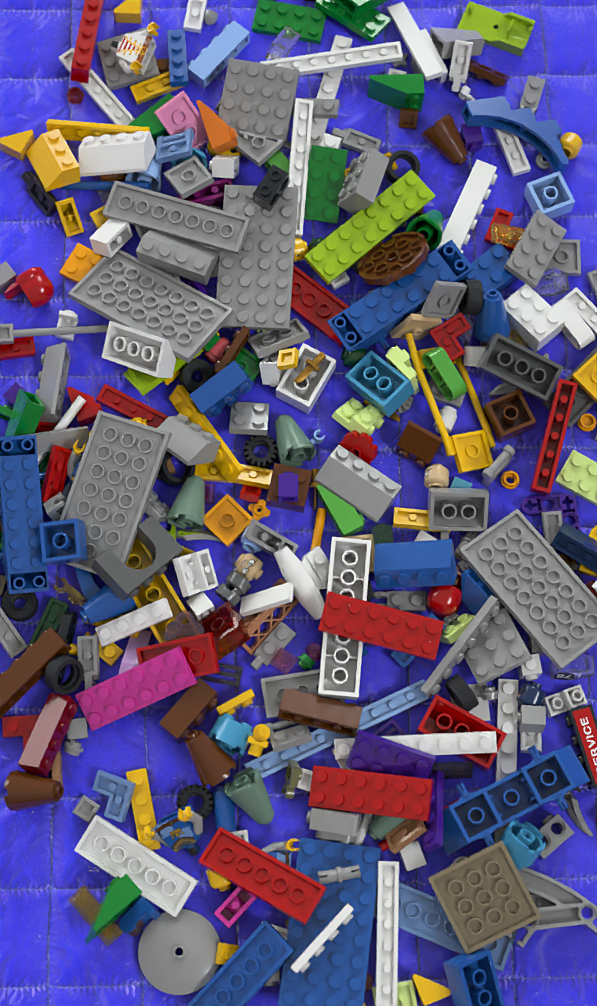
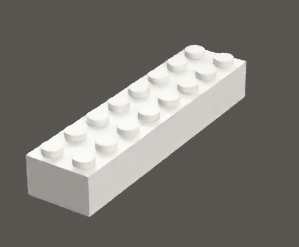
(342, 656)

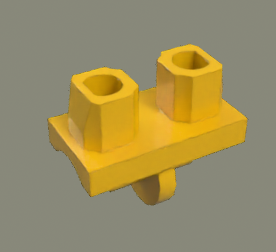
(259, 740)

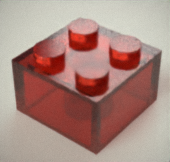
(227, 629)

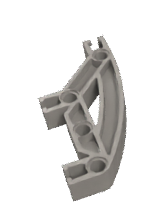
(565, 901)

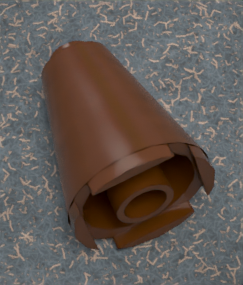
(446, 140)
(208, 758)
(30, 790)

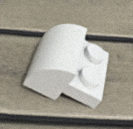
(195, 572)

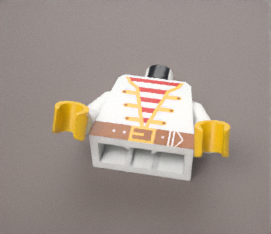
(136, 49)

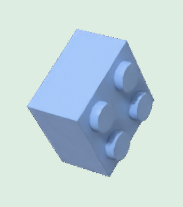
(549, 195)

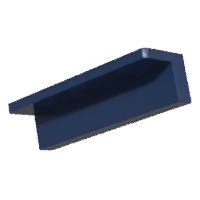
(576, 545)

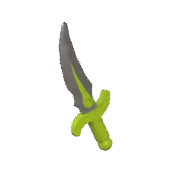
(188, 535)

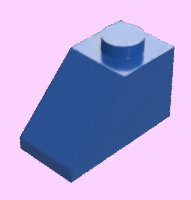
(474, 591)

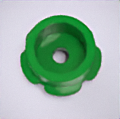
(305, 662)

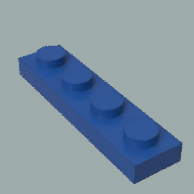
(177, 58)

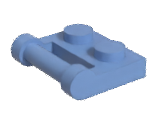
(174, 146)

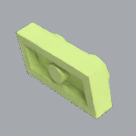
(454, 631)

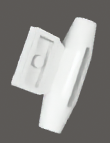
(307, 577)

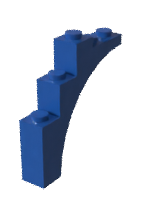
(497, 114)

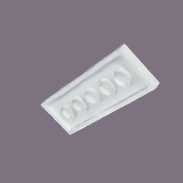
(122, 855)

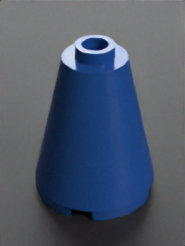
(491, 317)
(105, 605)

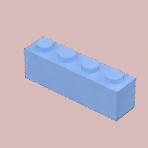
(217, 54)

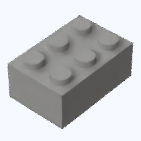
(363, 181)

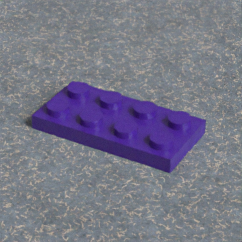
(385, 756)

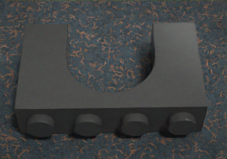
(126, 580)

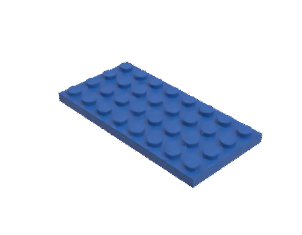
(340, 970)

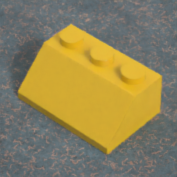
(53, 161)

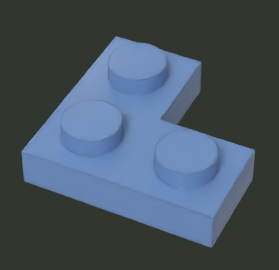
(119, 792)

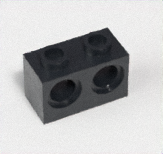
(271, 187)

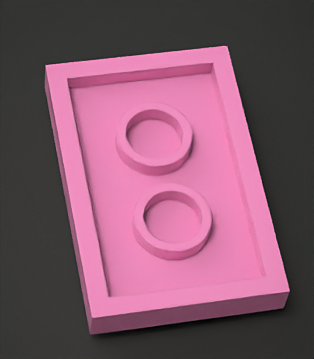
(180, 115)

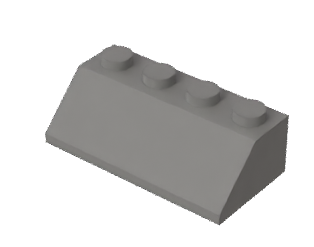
(177, 256)
(53, 381)
(358, 483)

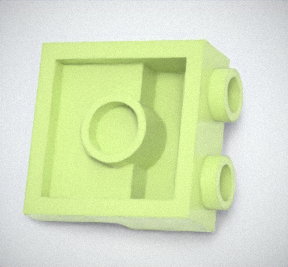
(400, 361)
(359, 418)

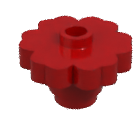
(360, 445)

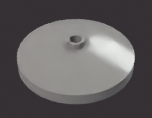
(179, 973)

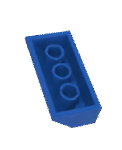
(415, 564)

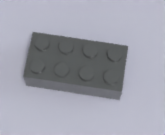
(519, 367)

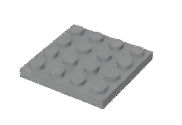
(259, 98)

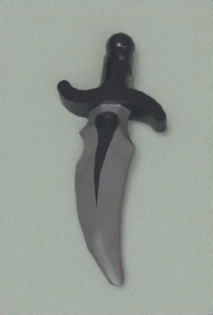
(575, 812)

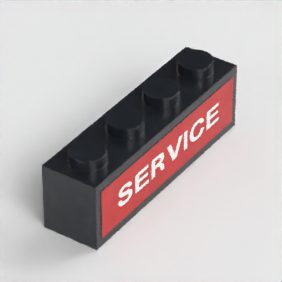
(584, 737)

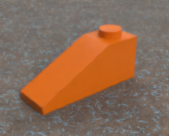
(220, 134)

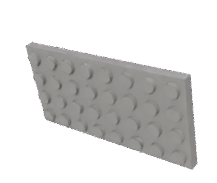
(261, 276)
(151, 302)
(114, 484)
(535, 587)

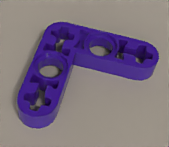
(558, 505)

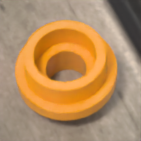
(510, 474)

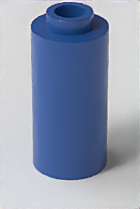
(224, 811)

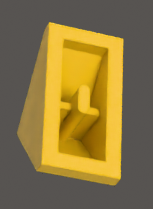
(129, 12)
(17, 144)
(69, 217)
(428, 990)

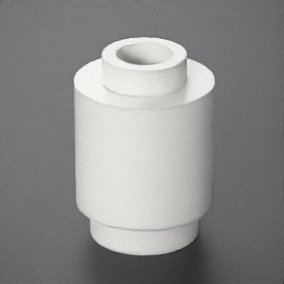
(448, 416)

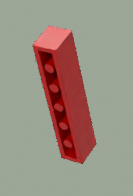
(86, 40)
(553, 437)

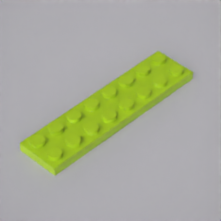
(369, 227)

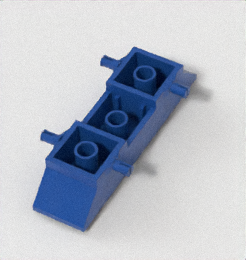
(380, 311)
(21, 515)
(494, 806)

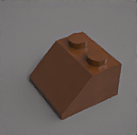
(418, 445)

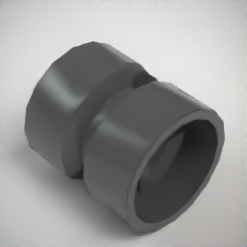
(238, 585)

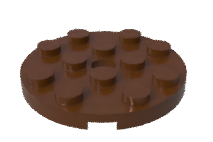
(393, 258)

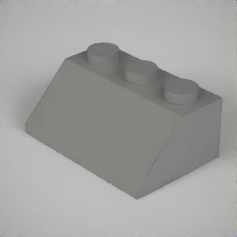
(189, 441)
(457, 509)

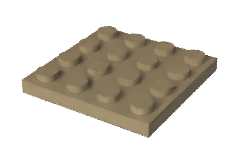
(484, 897)

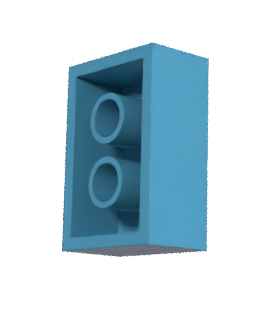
(379, 383)

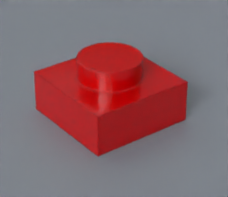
(250, 493)

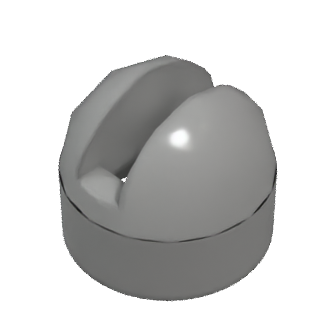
(210, 17)

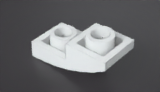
(564, 701)

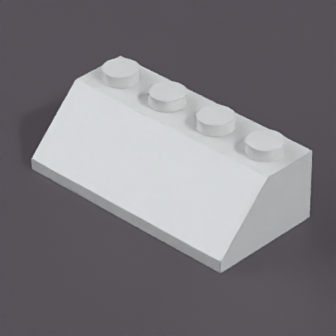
(116, 153)
(139, 350)

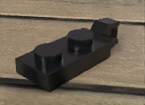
(43, 199)

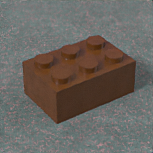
(189, 710)

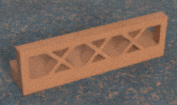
(254, 621)

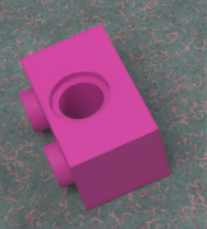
(234, 906)

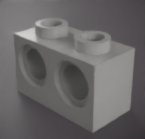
(553, 840)

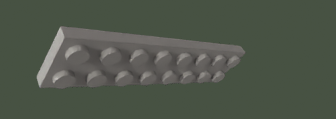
(177, 217)

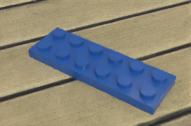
(246, 969)

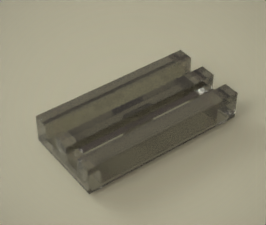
(226, 674)
(454, 770)

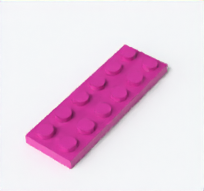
(136, 688)

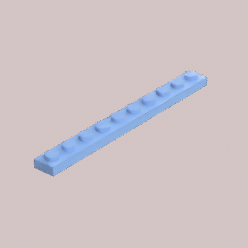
(322, 739)

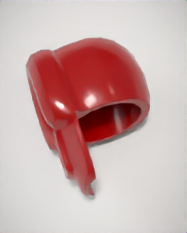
(35, 286)
(444, 599)

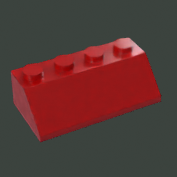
(448, 718)

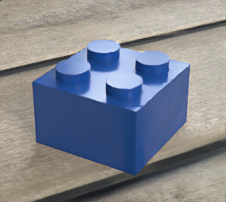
(63, 542)

